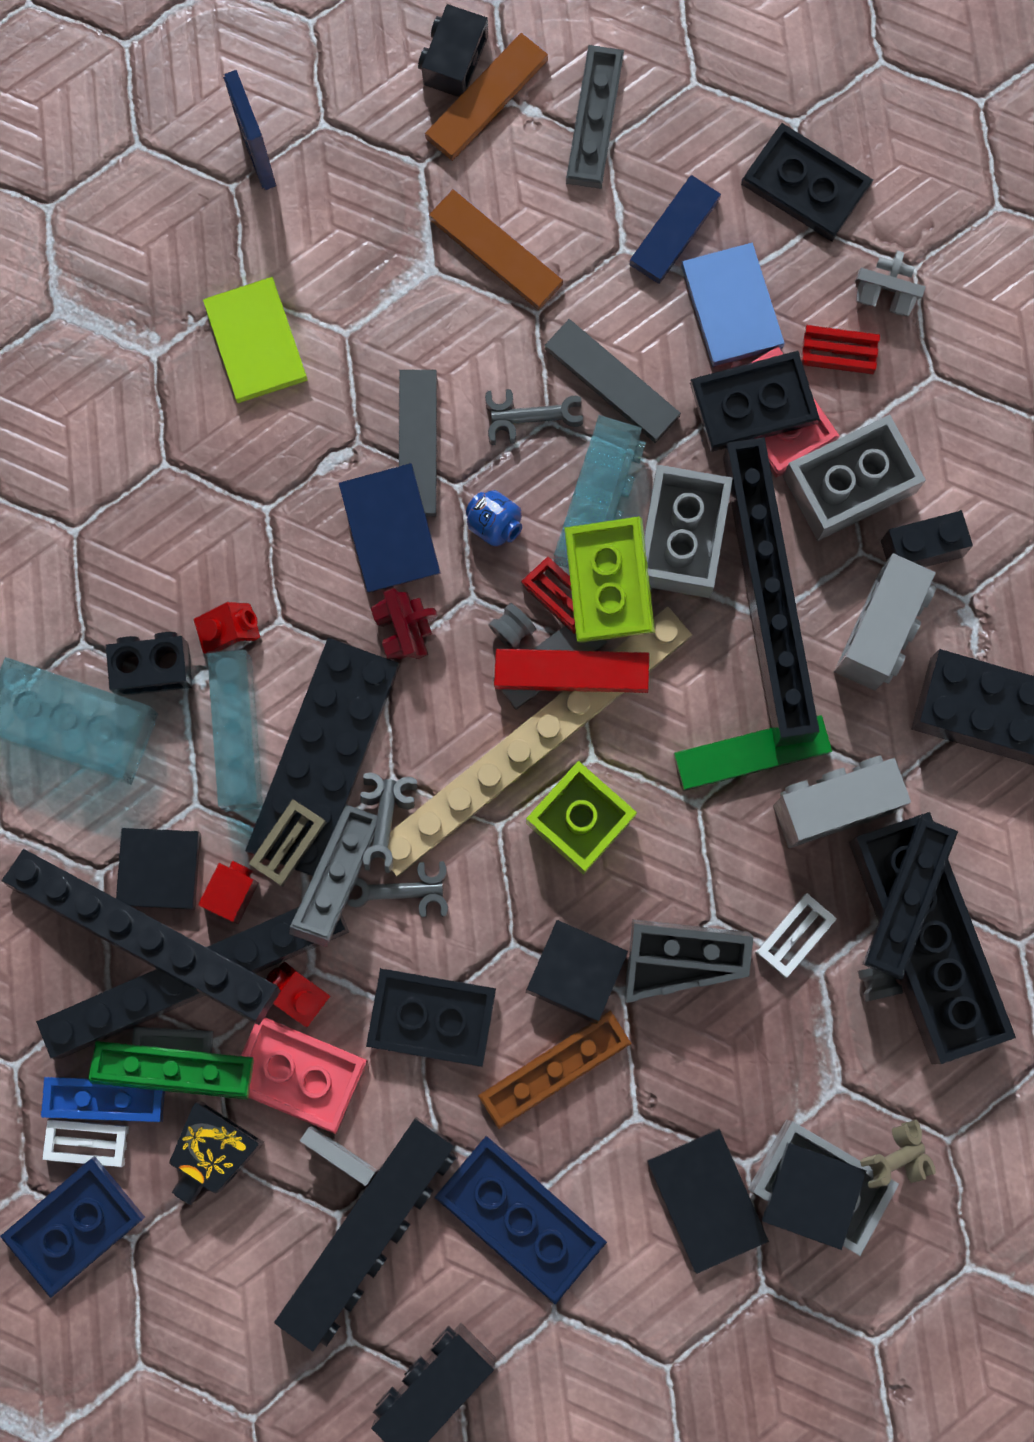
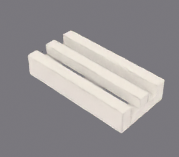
(774, 961)
(119, 1145)

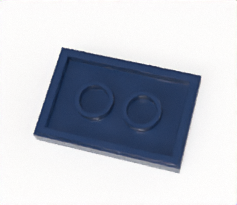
(249, 130)
(389, 528)
(72, 1226)

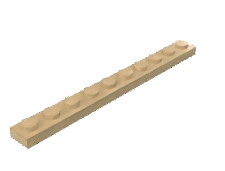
(520, 752)

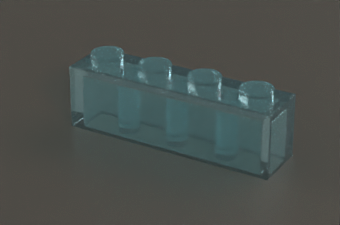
(603, 478)
(235, 731)

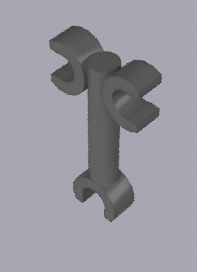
(504, 416)
(386, 794)
(430, 890)

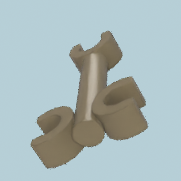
(911, 1155)

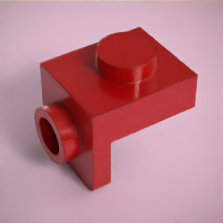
(226, 626)
(298, 994)

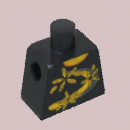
(210, 1152)

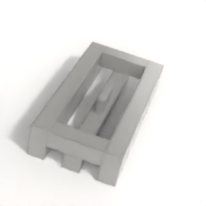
(338, 1155)

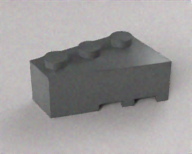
(683, 957)

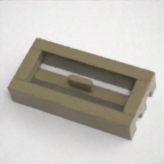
(275, 833)

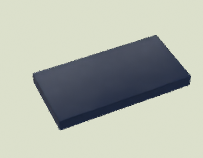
(520, 1219)

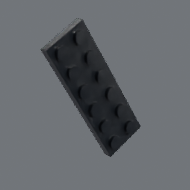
(326, 747)

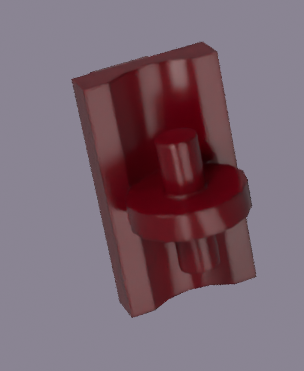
(410, 623)

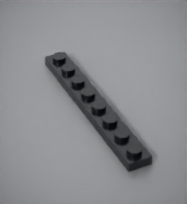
(142, 936)

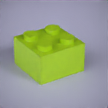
(580, 817)

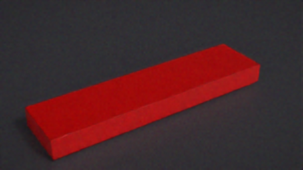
(572, 670)

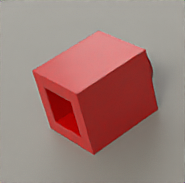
(229, 891)

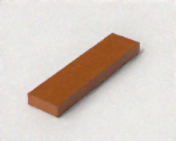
(486, 96)
(495, 249)
(554, 1069)

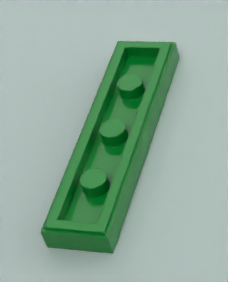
(744, 756)
(171, 1070)

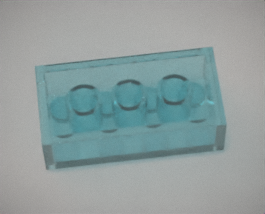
(73, 721)

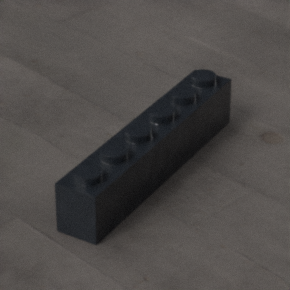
(364, 1235)

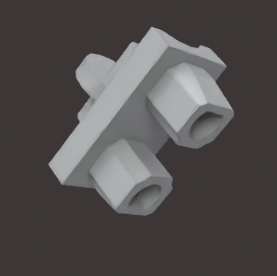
(905, 292)

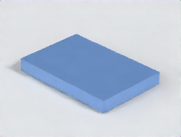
(732, 304)

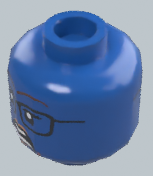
(494, 518)

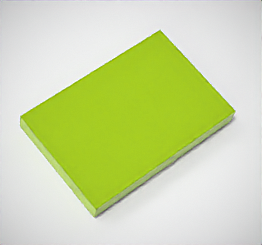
(255, 340)
(609, 579)

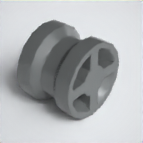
(512, 626)
(878, 984)

